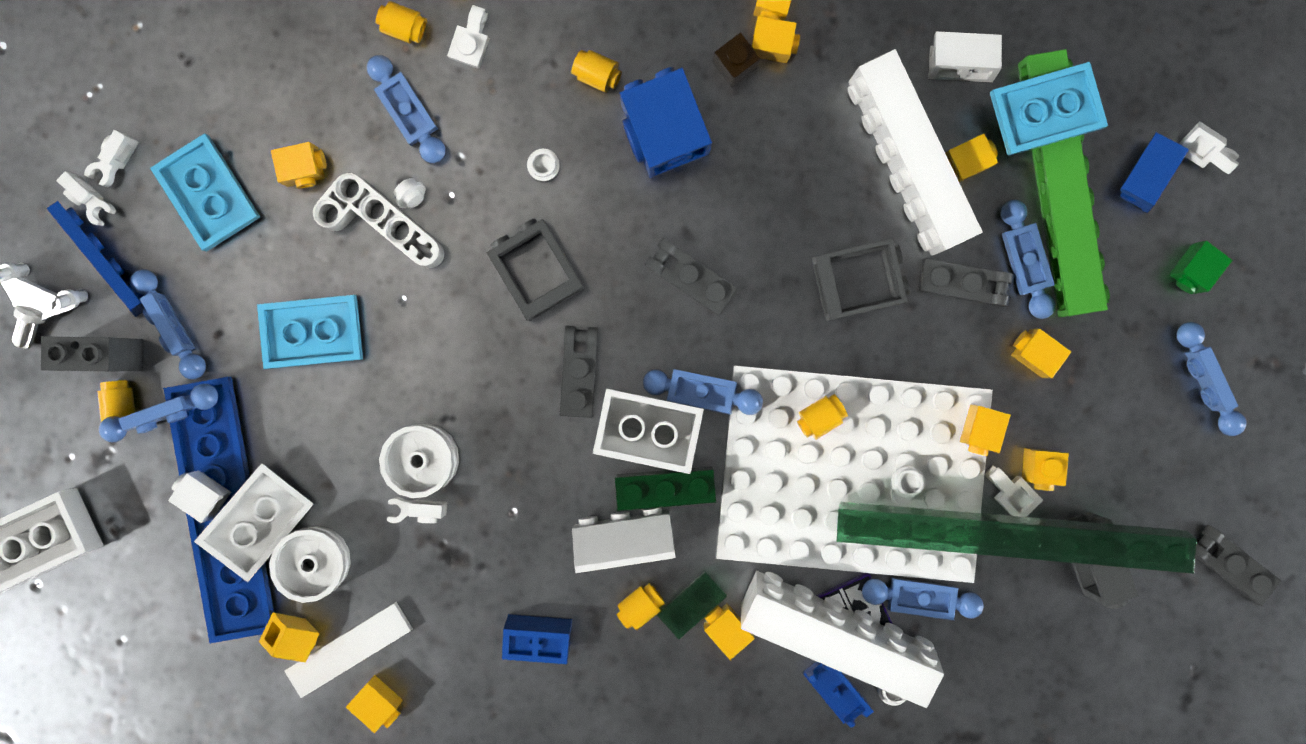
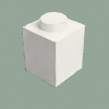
(198, 495)

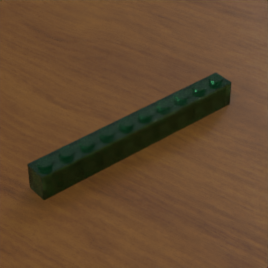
(1017, 537)

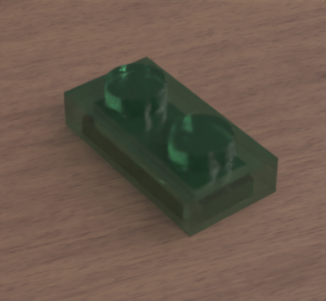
(692, 604)

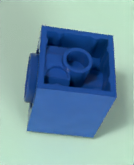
(664, 122)

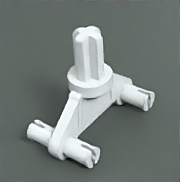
(34, 302)

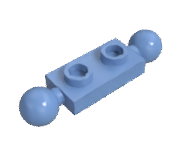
(405, 109)
(1028, 259)
(160, 313)
(1215, 388)
(703, 392)
(115, 428)
(922, 598)

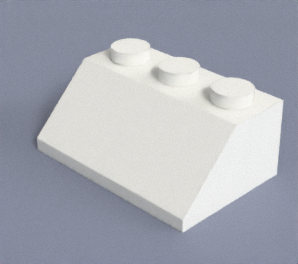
(648, 431)
(622, 540)

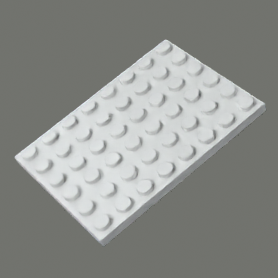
(787, 488)

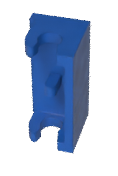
(1153, 172)
(536, 639)
(838, 692)

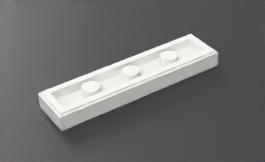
(348, 649)

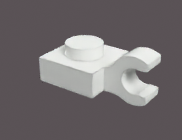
(468, 43)
(1208, 146)
(114, 154)
(83, 193)
(1014, 495)
(425, 510)

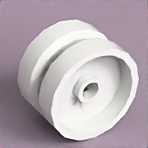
(399, 463)
(291, 572)

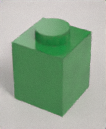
(1200, 268)

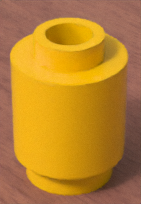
(401, 22)
(596, 70)
(115, 399)
(821, 416)
(640, 607)

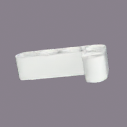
(386, 224)

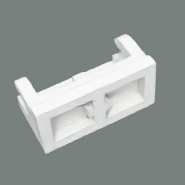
(965, 56)

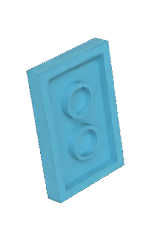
(1048, 108)
(205, 192)
(310, 331)

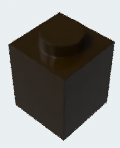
(736, 59)

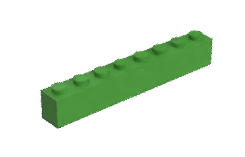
(1067, 210)

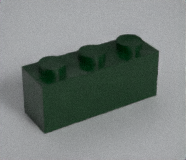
(664, 488)

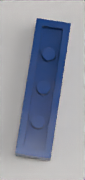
(91, 248)

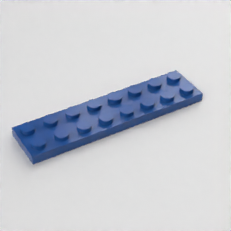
(215, 446)

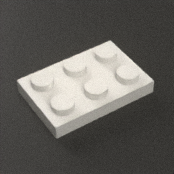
(254, 522)

